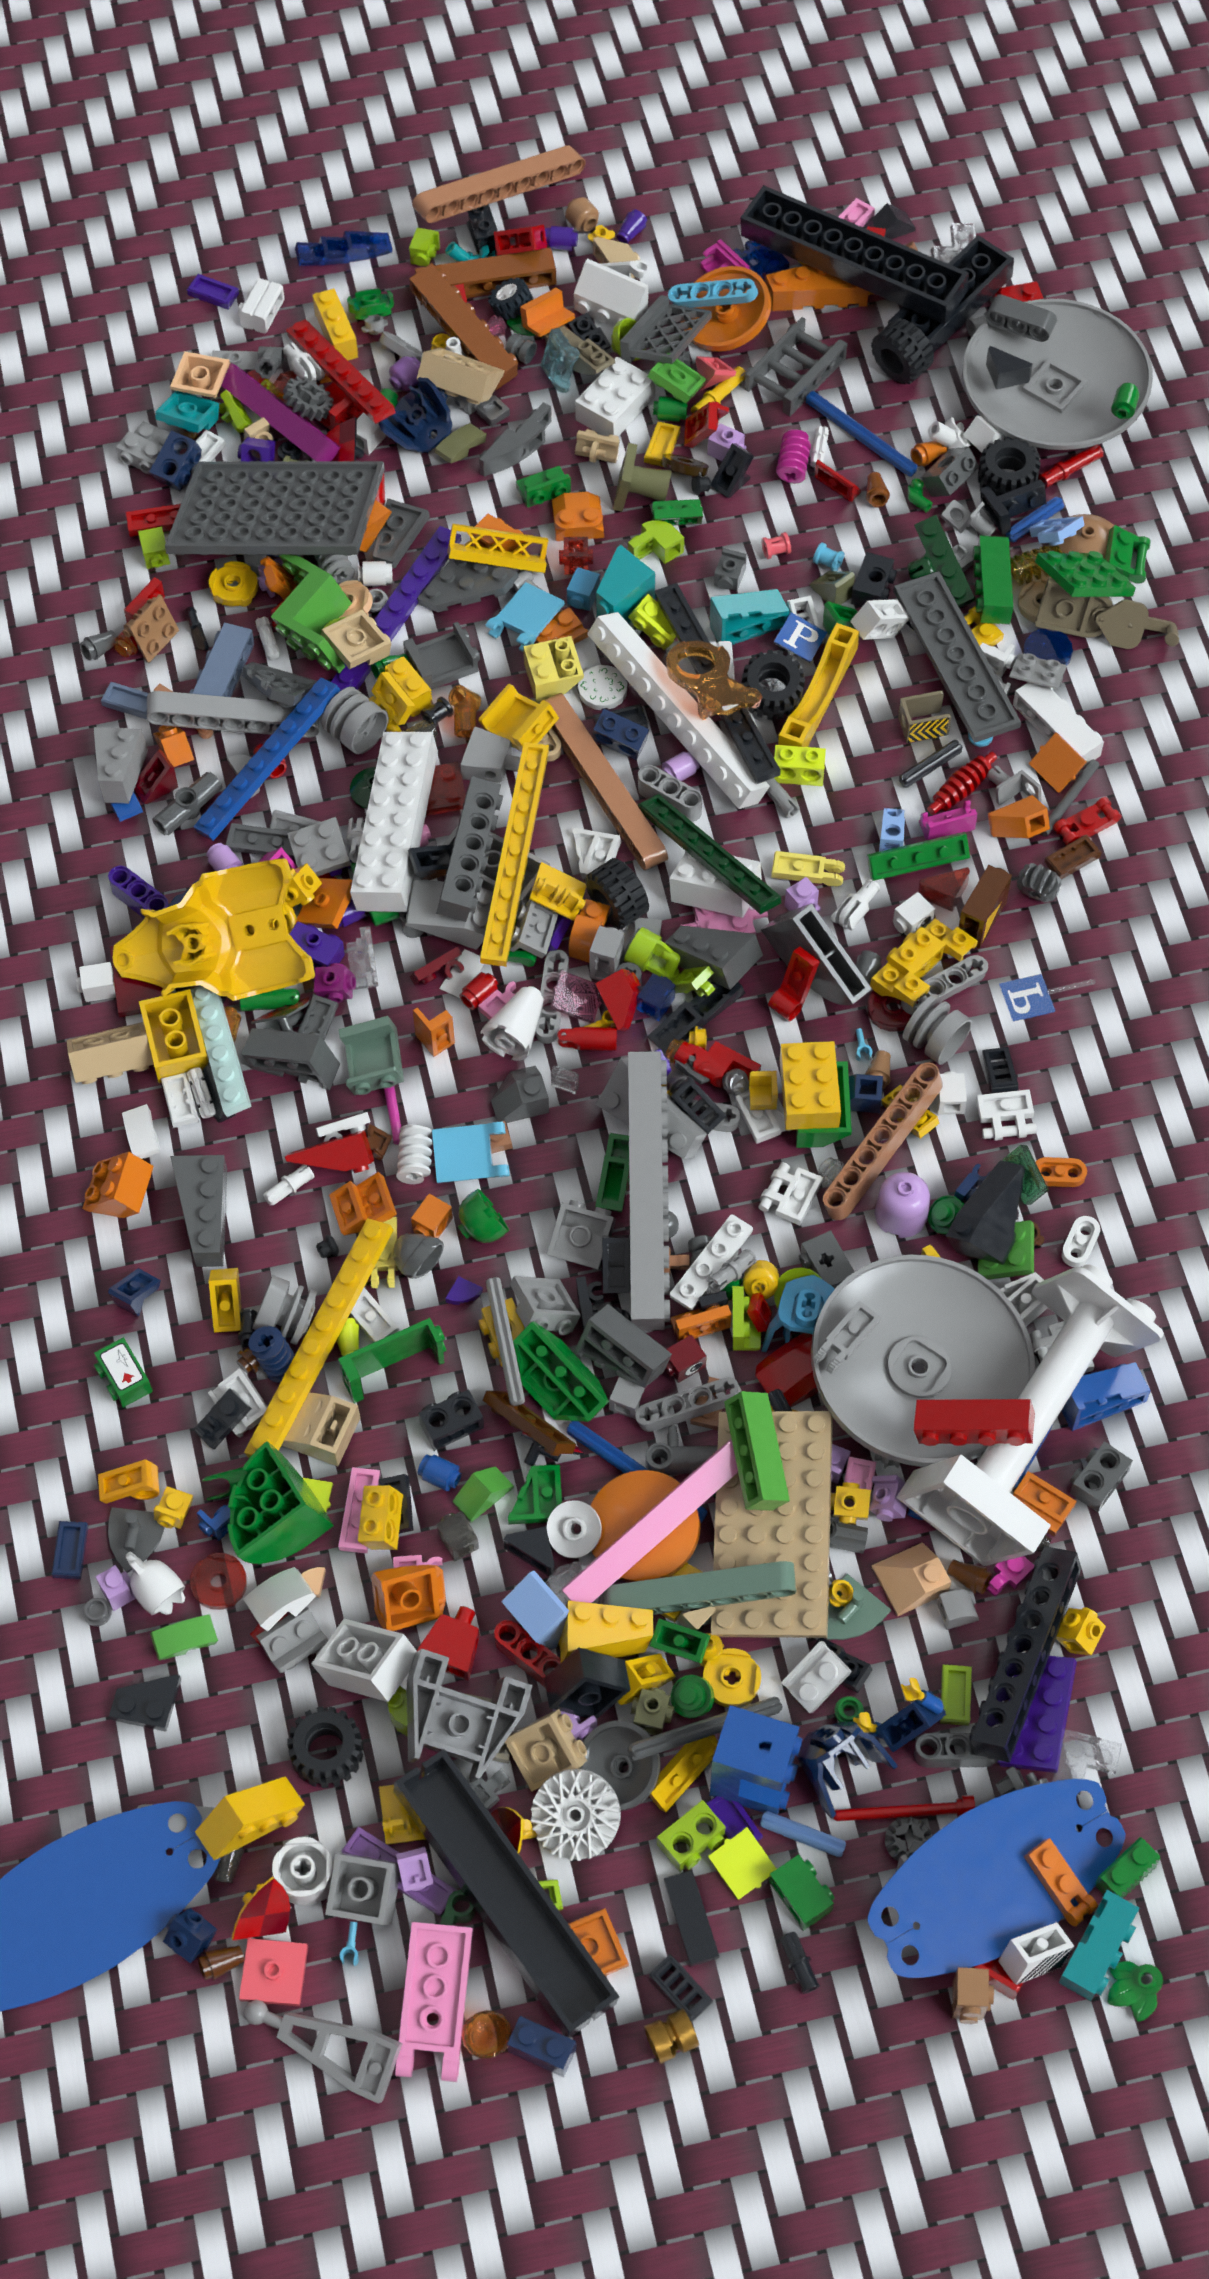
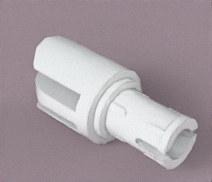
(302, 363)
(354, 838)
(855, 905)

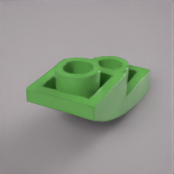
(184, 1636)

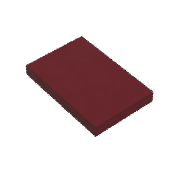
(131, 991)

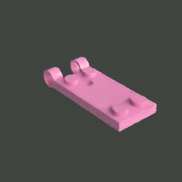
(437, 1985)

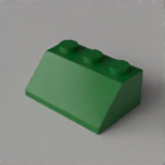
(824, 1136)

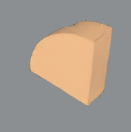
(315, 1579)

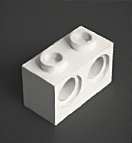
(880, 619)

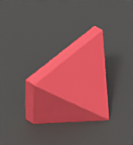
(713, 370)

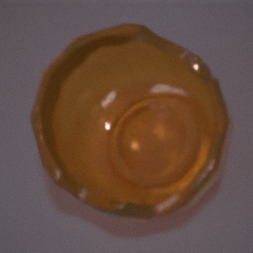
(486, 2034)

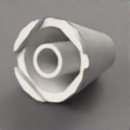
(514, 1024)

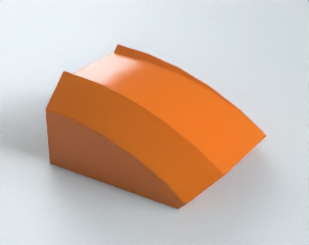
(408, 1595)

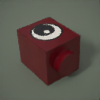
(686, 1359)

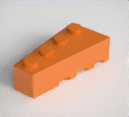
(811, 287)

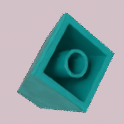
(624, 585)

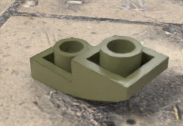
(458, 443)

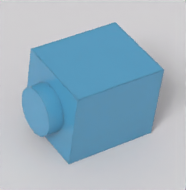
(582, 589)

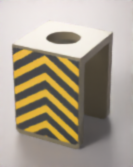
(927, 727)

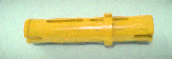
(721, 390)

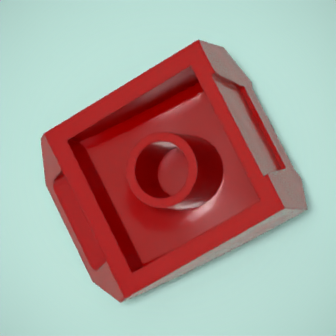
(789, 1370)

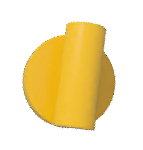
(713, 1649)

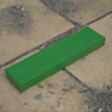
(918, 856)

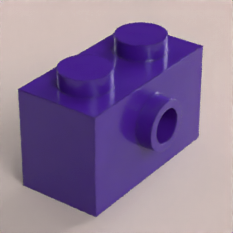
(322, 947)

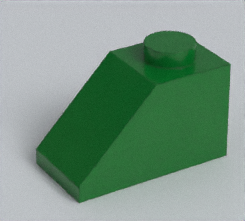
(680, 1641)

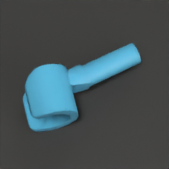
(862, 1047)
(350, 1946)

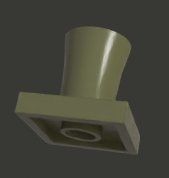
(640, 480)

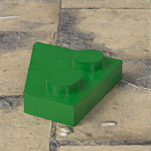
(537, 1496)

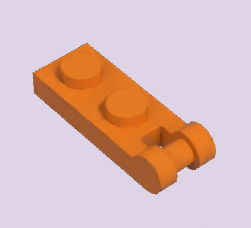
(1060, 1882)

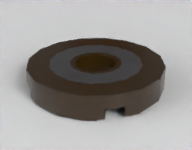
(684, 465)

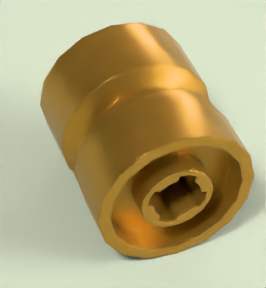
(671, 2036)

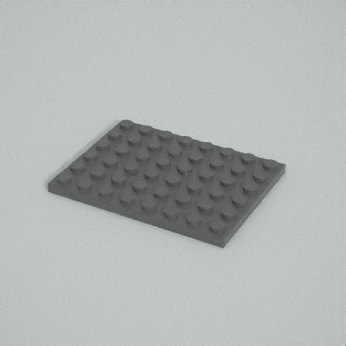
(276, 508)

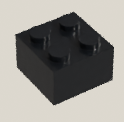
(587, 1683)

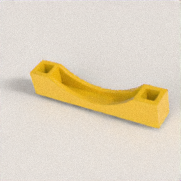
(831, 669)

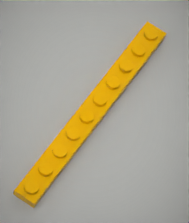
(514, 855)
(321, 1336)

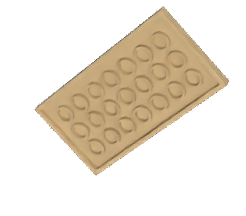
(789, 1533)

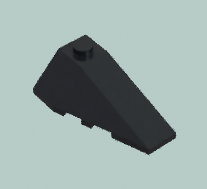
(988, 1218)

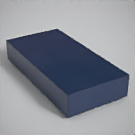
(70, 1550)

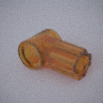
(465, 707)

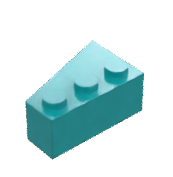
(747, 615)
(1100, 1946)

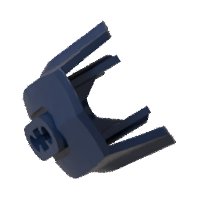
(417, 417)
(825, 1743)

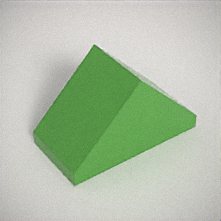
(482, 1492)

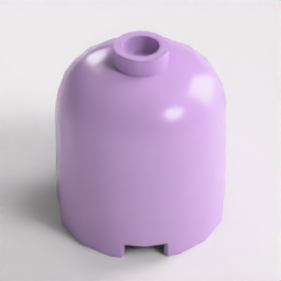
(903, 1204)

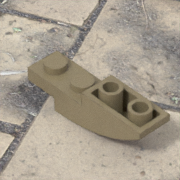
(591, 357)

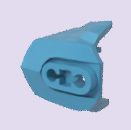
(799, 1307)

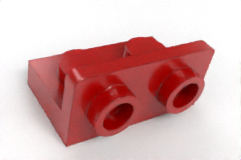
(703, 423)

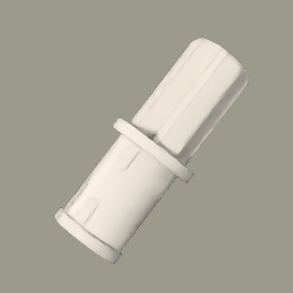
(289, 1184)

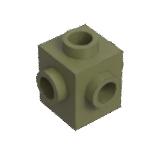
(652, 1710)

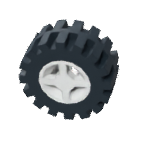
(509, 297)

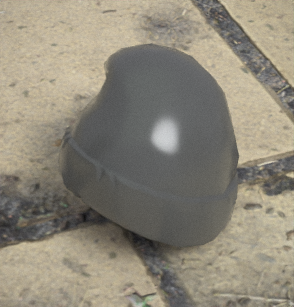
(417, 1254)

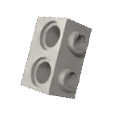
(606, 952)

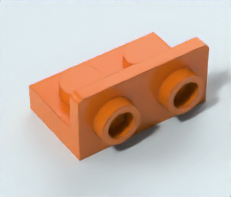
(701, 1324)

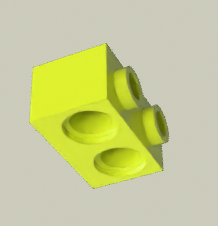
(800, 765)

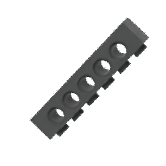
(477, 812)

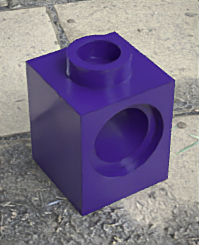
(264, 447)

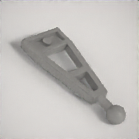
(377, 2061)

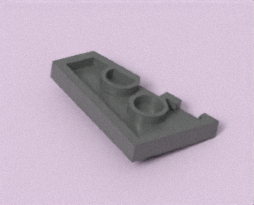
(399, 531)

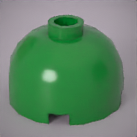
(480, 1218)

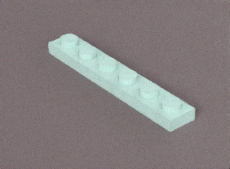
(221, 1051)

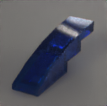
(340, 250)

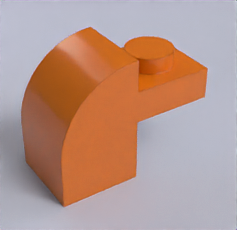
(585, 928)

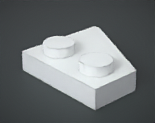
(594, 849)

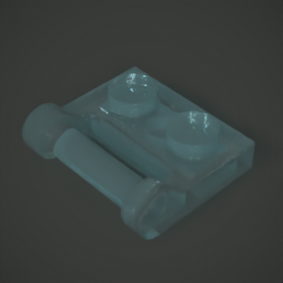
(554, 357)

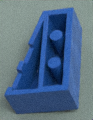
(1105, 1394)

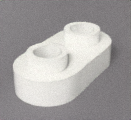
(1080, 1243)

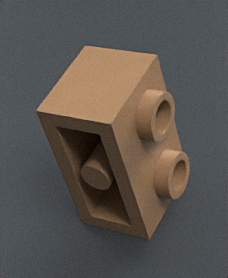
(971, 1995)

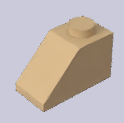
(612, 251)

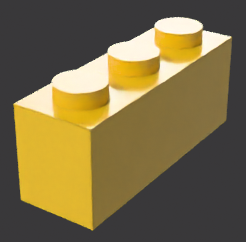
(335, 323)

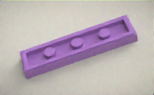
(432, 1897)

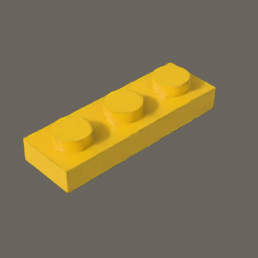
(683, 1771)

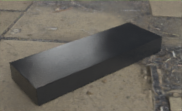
(691, 1918)

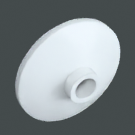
(561, 1529)

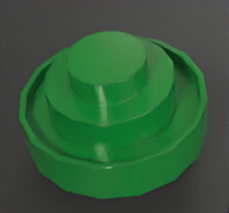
(943, 1213)
(692, 1696)

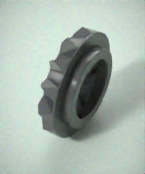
(899, 1828)

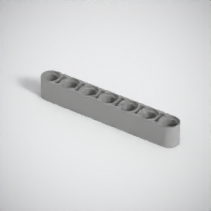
(218, 713)

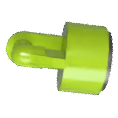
(647, 952)

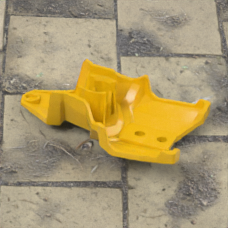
(209, 940)

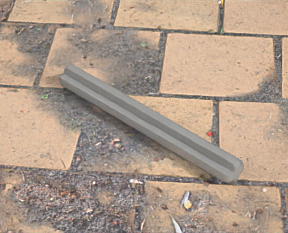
(505, 1341)

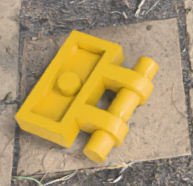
(393, 700)

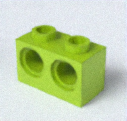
(685, 1831)

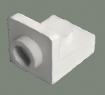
(999, 660)

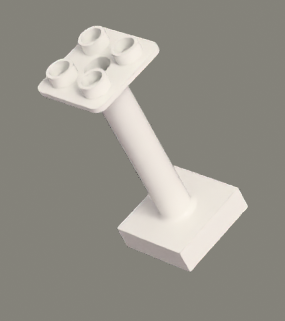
(975, 1502)

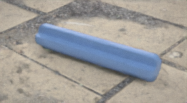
(803, 1833)

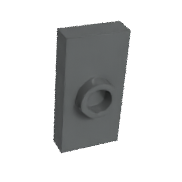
(318, 1016)

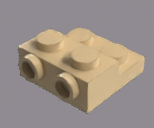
(357, 640)
(546, 1748)

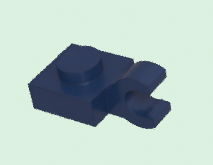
(970, 1184)

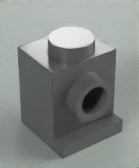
(730, 569)

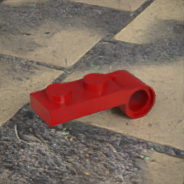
(796, 984)

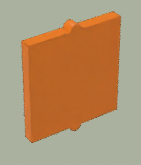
(1057, 762)

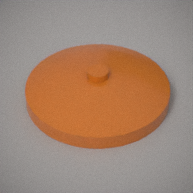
(733, 323)
(626, 1502)

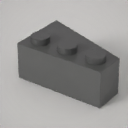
(622, 1346)

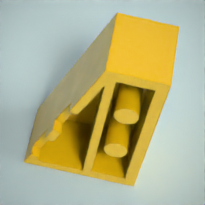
(606, 1629)
(248, 1816)

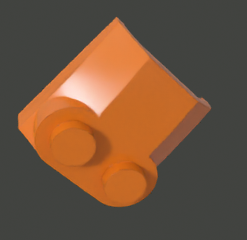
(578, 516)

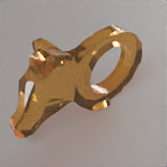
(713, 689)

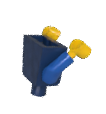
(909, 1721)

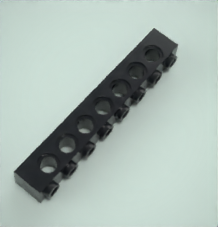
(1001, 1741)

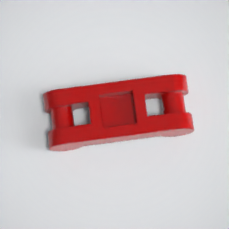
(1087, 821)

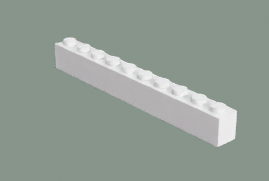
(676, 709)

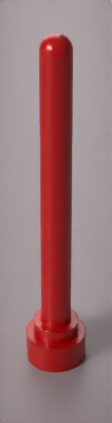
(959, 1807)

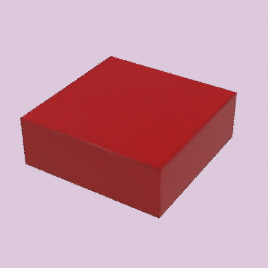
(759, 1312)

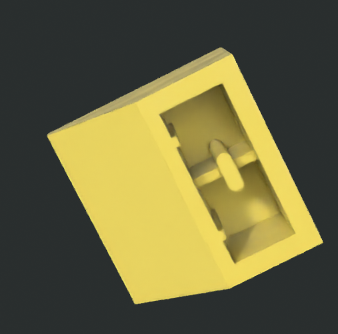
(552, 667)

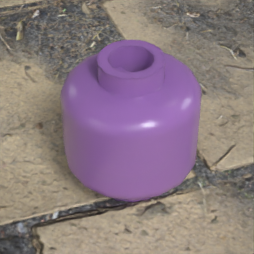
(404, 373)

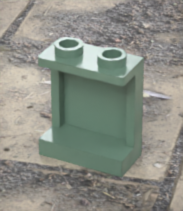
(372, 1055)

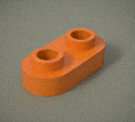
(1059, 1170)

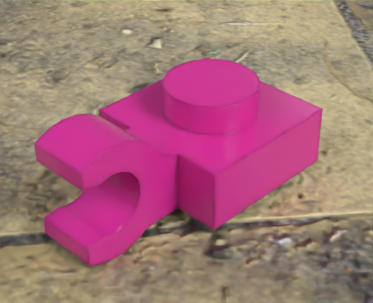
(1011, 1572)

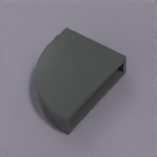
(836, 974)

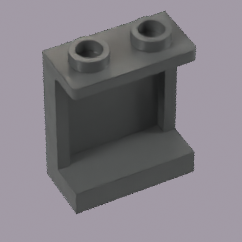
(443, 657)

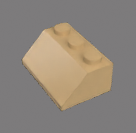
(460, 375)
(109, 1053)

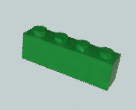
(994, 580)

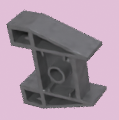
(458, 1722)

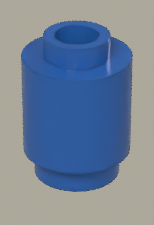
(439, 1472)

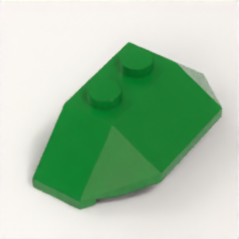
(557, 1376)

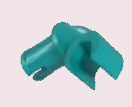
(459, 254)

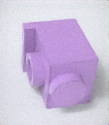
(802, 894)
(884, 1500)
(115, 1587)

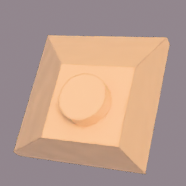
(200, 374)
(912, 1578)

